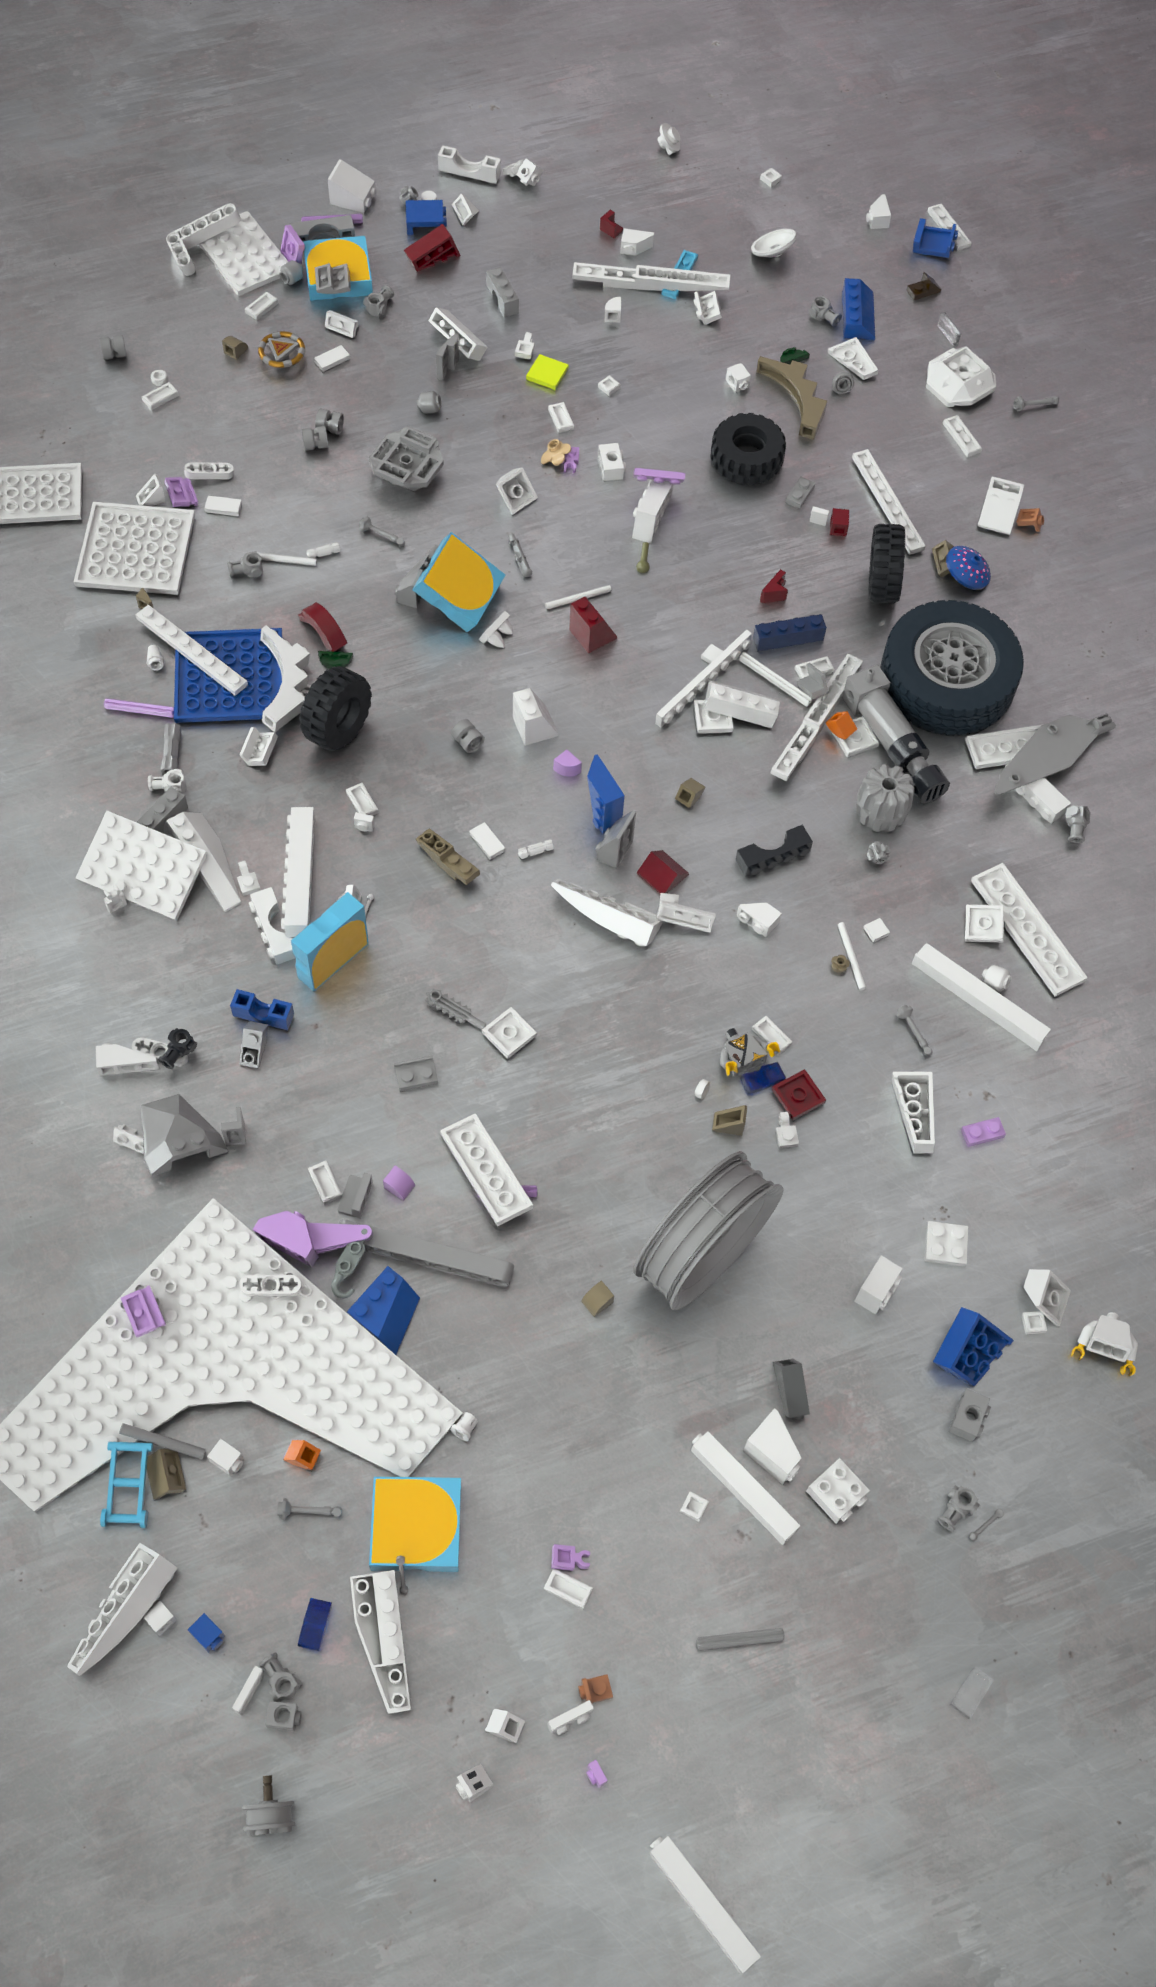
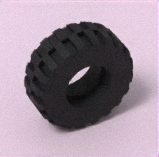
(749, 431)
(886, 563)
(335, 708)

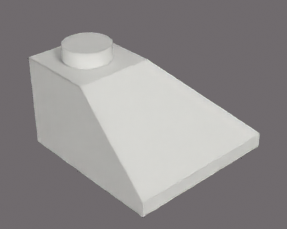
(516, 490)
(1047, 1293)

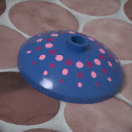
(968, 567)

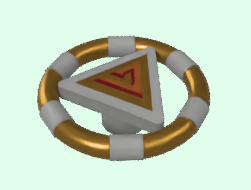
(281, 349)

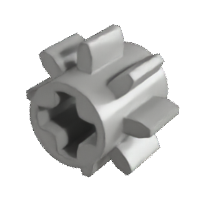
(408, 194)
(878, 852)

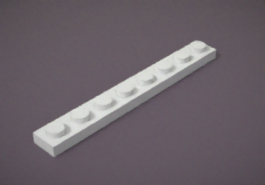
(887, 499)
(191, 650)
(700, 682)

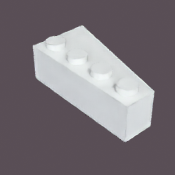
(651, 510)
(915, 1102)

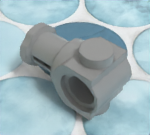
(377, 302)
(822, 309)
(249, 565)
(1077, 819)
(957, 1508)
(279, 1677)

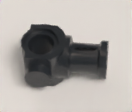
(177, 1049)

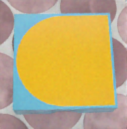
(339, 252)
(459, 582)
(330, 941)
(415, 1521)

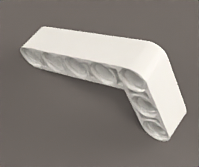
(198, 232)

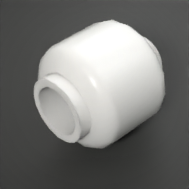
(997, 978)

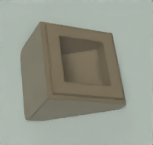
(143, 599)

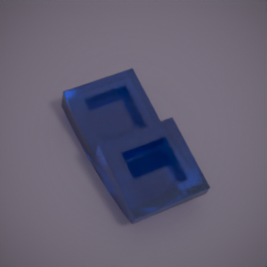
(763, 1078)
(314, 1624)

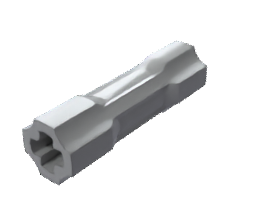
(171, 744)

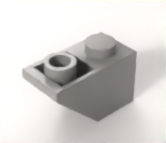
(253, 1044)

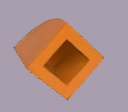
(841, 725)
(302, 1454)

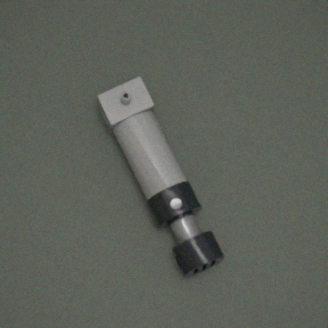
(868, 694)

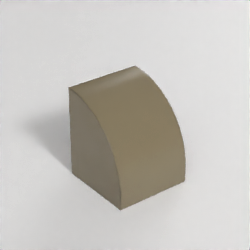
(234, 347)
(689, 792)
(598, 1298)

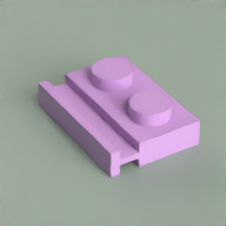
(181, 492)
(143, 1311)

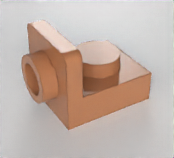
(1030, 517)
(595, 1689)

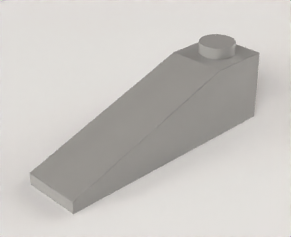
(404, 591)

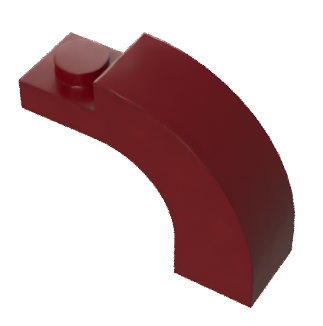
(325, 626)

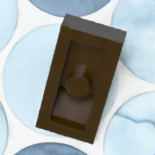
(924, 288)

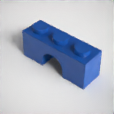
(248, 1007)

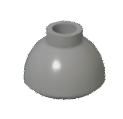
(842, 383)

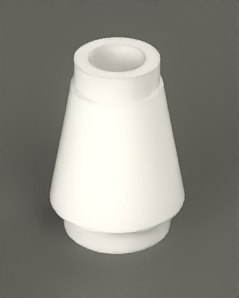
(154, 658)

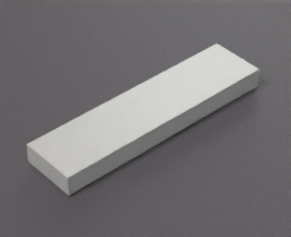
(944, 220)

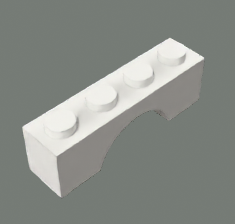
(452, 162)
(266, 907)

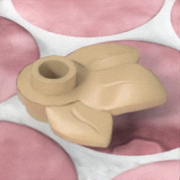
(555, 452)

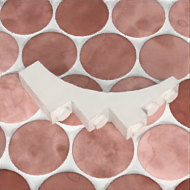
(291, 662)

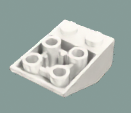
(1000, 505)

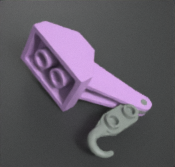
(306, 1240)

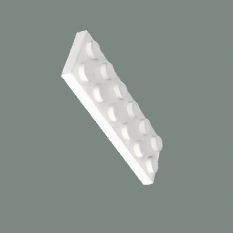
(998, 747)
(486, 1169)

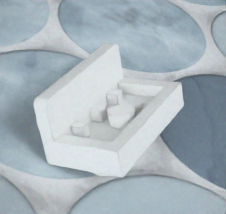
(707, 307)
(258, 747)

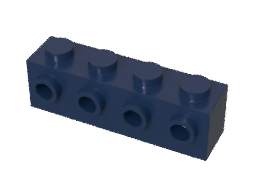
(789, 632)

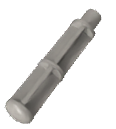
(520, 557)

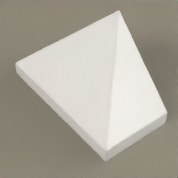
(464, 209)

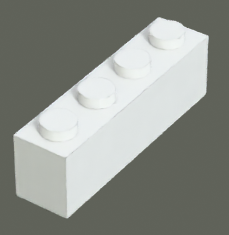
(449, 326)
(1045, 799)

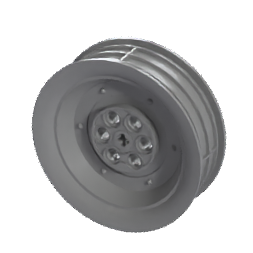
(707, 1230)

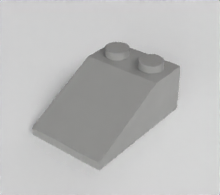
(617, 840)

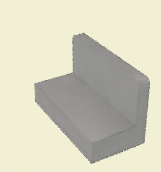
(814, 684)
(234, 1131)
(355, 1195)

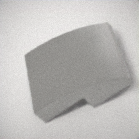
(332, 280)
(447, 356)

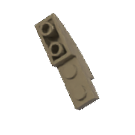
(445, 857)

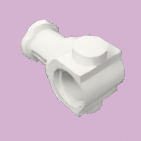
(167, 781)

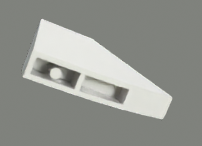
(381, 1634)

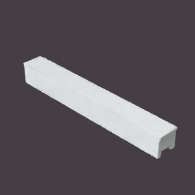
(981, 996)

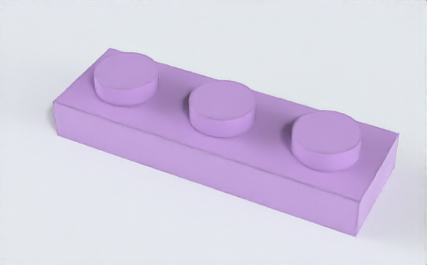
(659, 476)

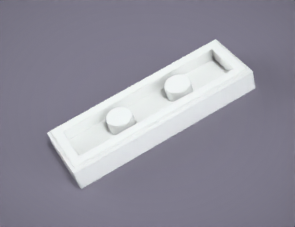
(962, 436)
(685, 916)

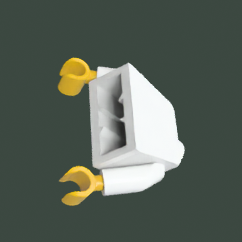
(1111, 1339)

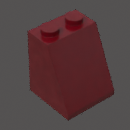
(589, 626)

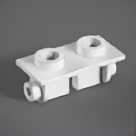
(127, 1137)

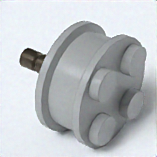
(269, 1814)

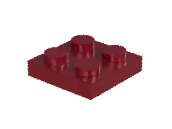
(798, 1094)

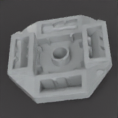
(407, 458)

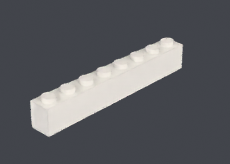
(299, 870)

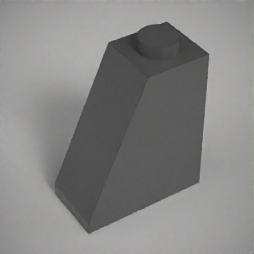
(792, 1388)

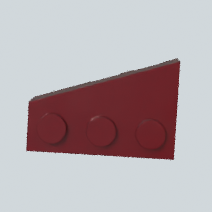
(432, 248)

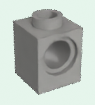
(275, 1709)

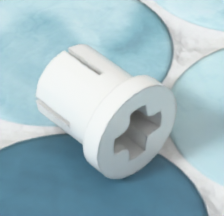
(464, 1426)

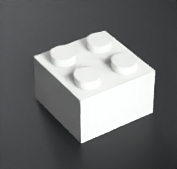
(879, 1285)

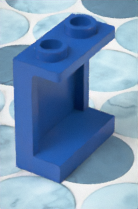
(424, 214)
(934, 240)

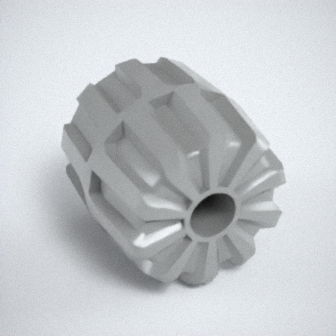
(885, 798)

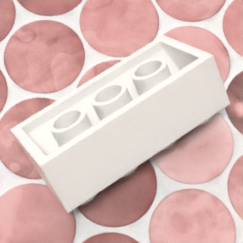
(741, 704)

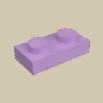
(983, 1132)

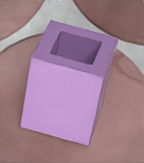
(567, 764)
(398, 1183)

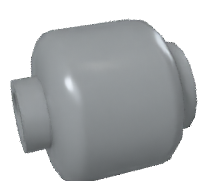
(291, 272)
(429, 402)

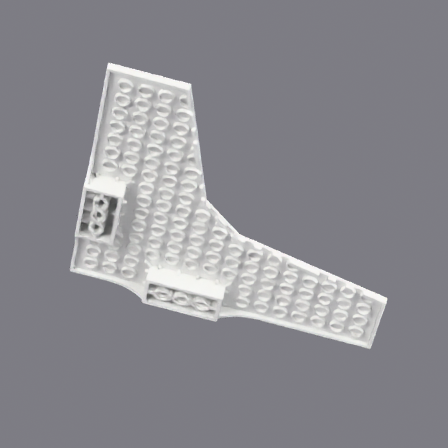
(220, 1347)

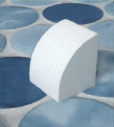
(613, 310)
(159, 1618)
(505, 1725)

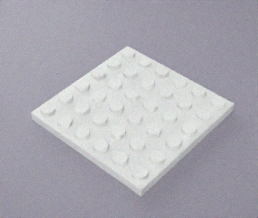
(134, 548)

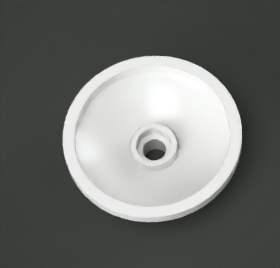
(774, 243)

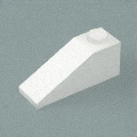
(119, 1059)

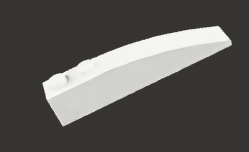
(215, 871)
(622, 919)
(131, 1596)

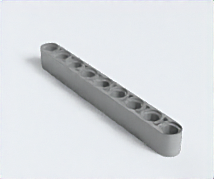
(438, 1256)

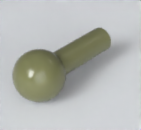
(643, 566)

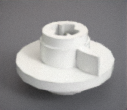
(669, 138)

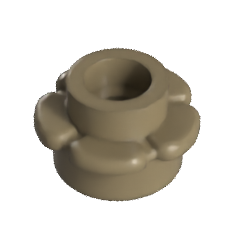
(840, 967)

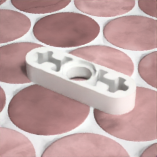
(192, 470)
(155, 1045)
(286, 1281)

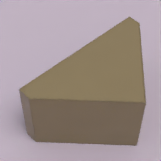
(730, 1120)

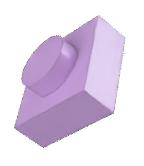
(596, 1774)

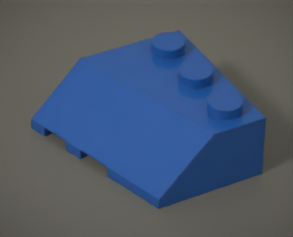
(605, 796)
(386, 1308)
(971, 1346)

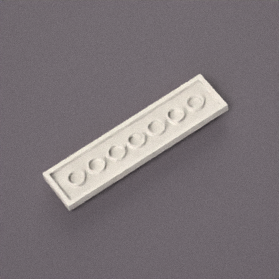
(1030, 930)

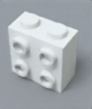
(838, 1491)

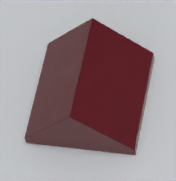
(661, 871)

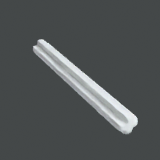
(776, 679)

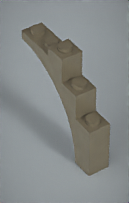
(803, 390)

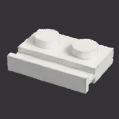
(578, 1714)

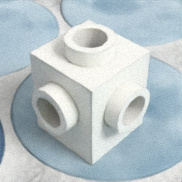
(529, 172)

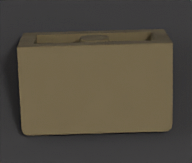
(940, 552)
(165, 1473)

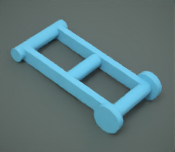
(142, 1515)

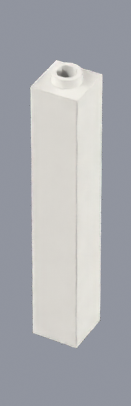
(744, 1487)
(704, 1904)

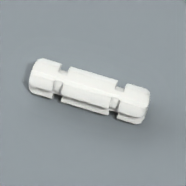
(323, 550)
(535, 849)

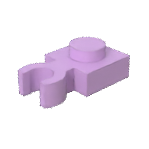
(571, 459)
(565, 1558)

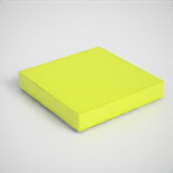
(547, 372)

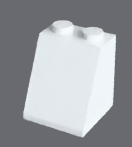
(350, 188)
(532, 717)
(774, 1448)

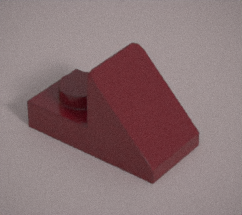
(775, 589)

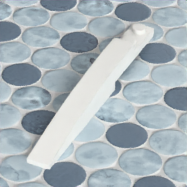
(651, 278)
(815, 719)

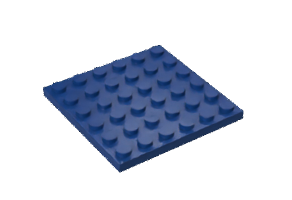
(204, 699)

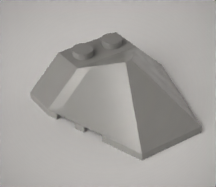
(176, 1131)

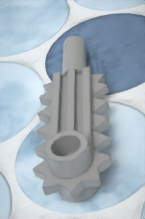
(453, 1008)

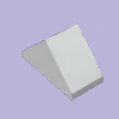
(151, 493)

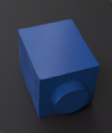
(206, 1633)

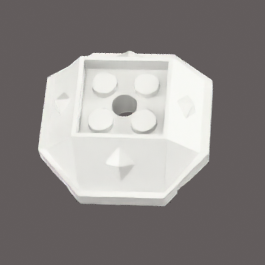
(960, 377)

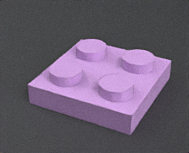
(292, 246)

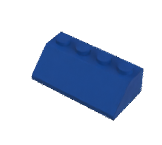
(858, 310)

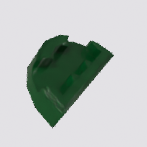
(793, 354)
(335, 659)

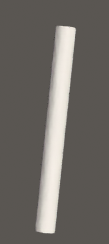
(288, 559)
(570, 599)
(851, 955)

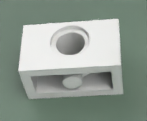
(611, 462)

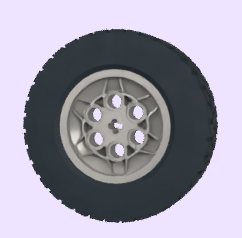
(952, 667)

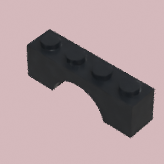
(754, 859)

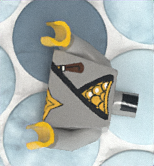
(744, 1052)

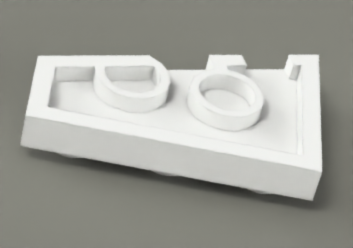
(854, 357)

